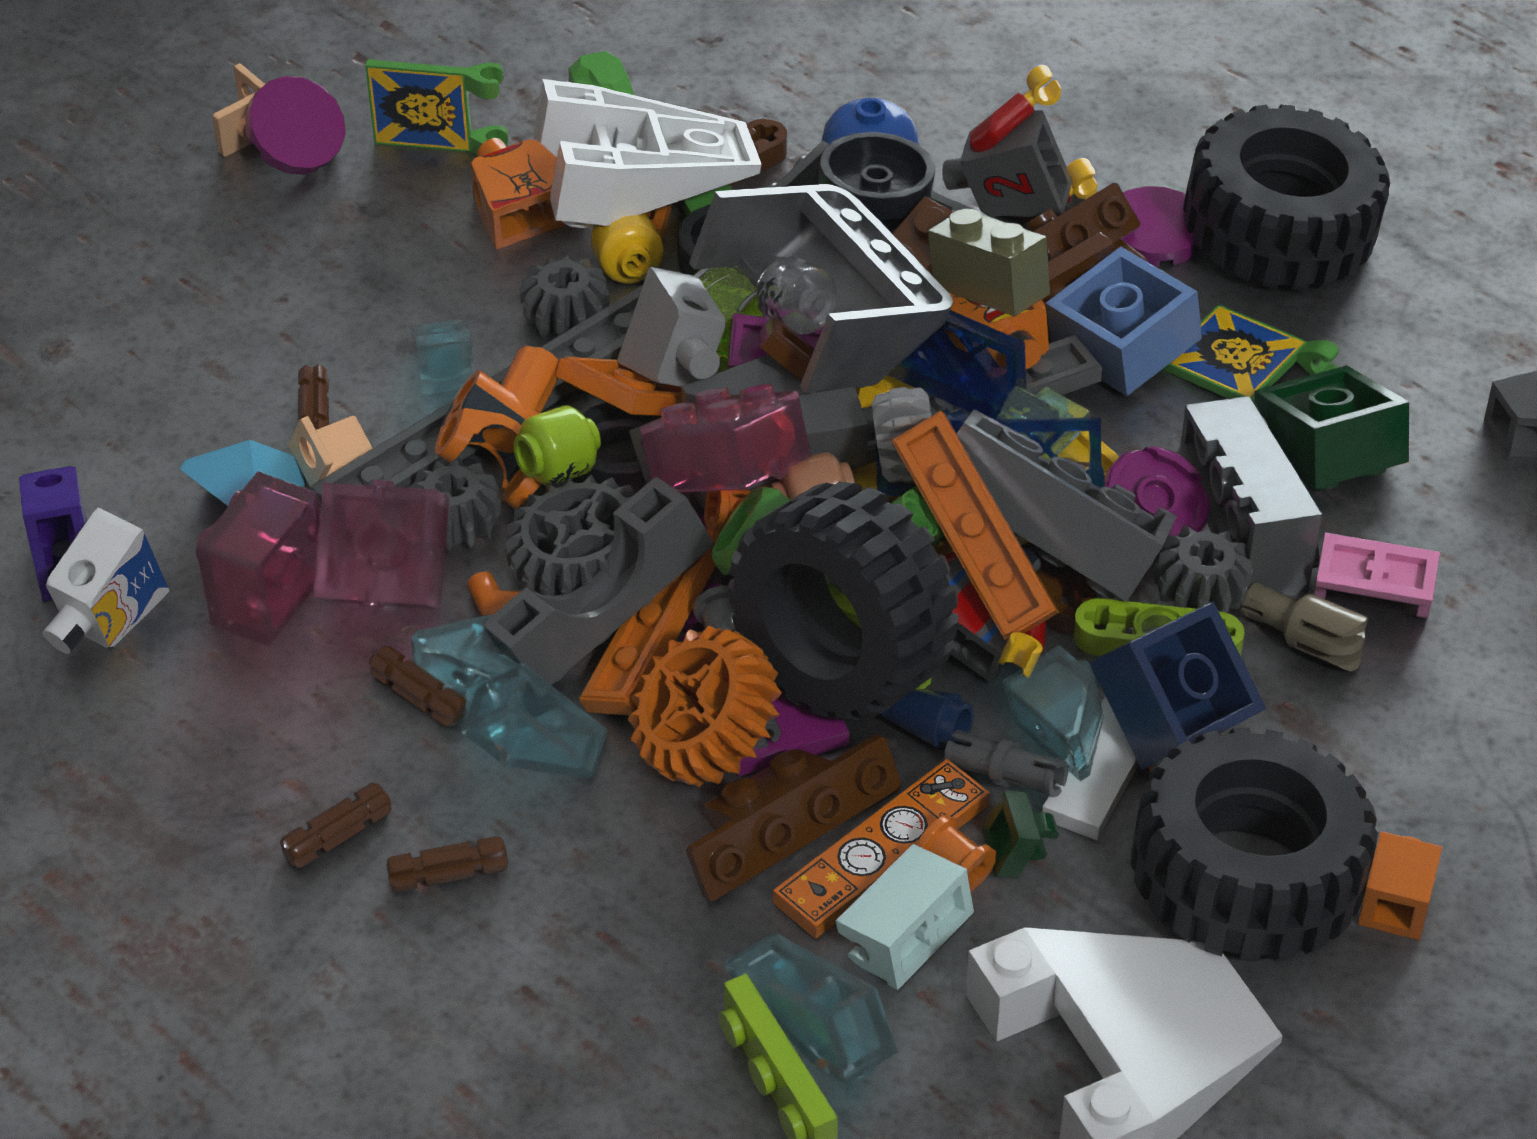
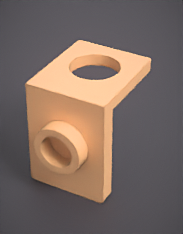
(230, 121)
(327, 448)

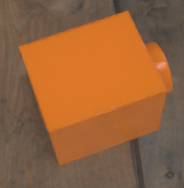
(1400, 885)

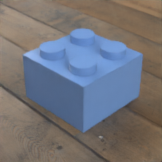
(1127, 318)

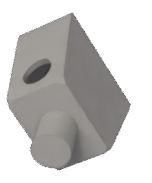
(673, 330)

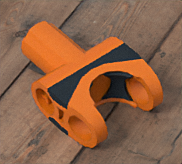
(493, 414)

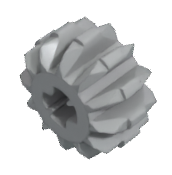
(894, 415)

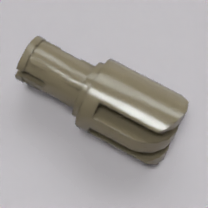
(1310, 624)

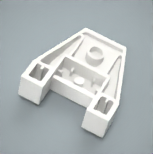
(633, 152)
(1150, 1012)

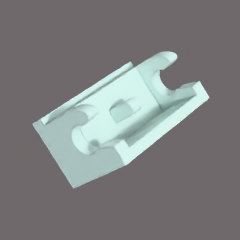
(907, 915)

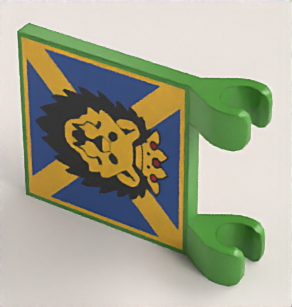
(430, 104)
(1246, 355)

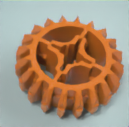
(704, 706)

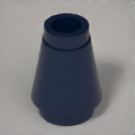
(932, 715)

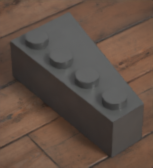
(1254, 491)
(1063, 512)

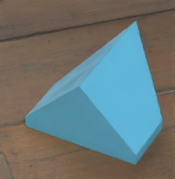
(232, 467)

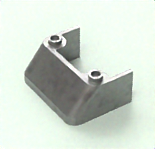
(883, 293)

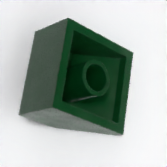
(1336, 425)

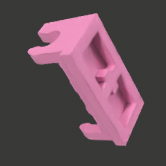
(1378, 571)

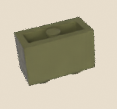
(990, 261)

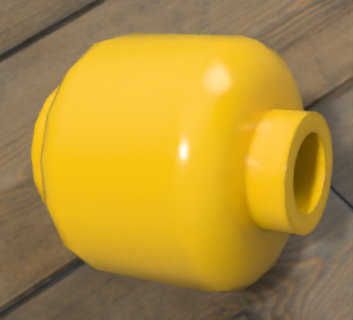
(627, 244)

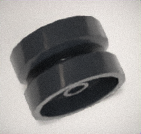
(880, 171)

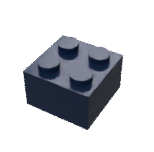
(1177, 684)

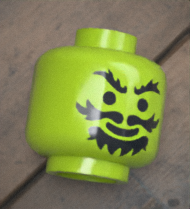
(557, 445)

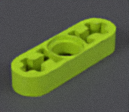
(1121, 614)

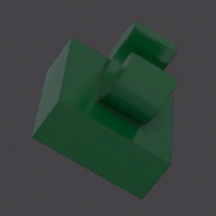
(1017, 833)

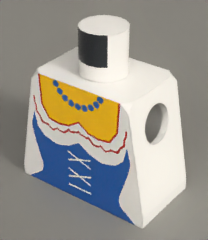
(103, 584)

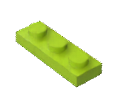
(775, 1063)

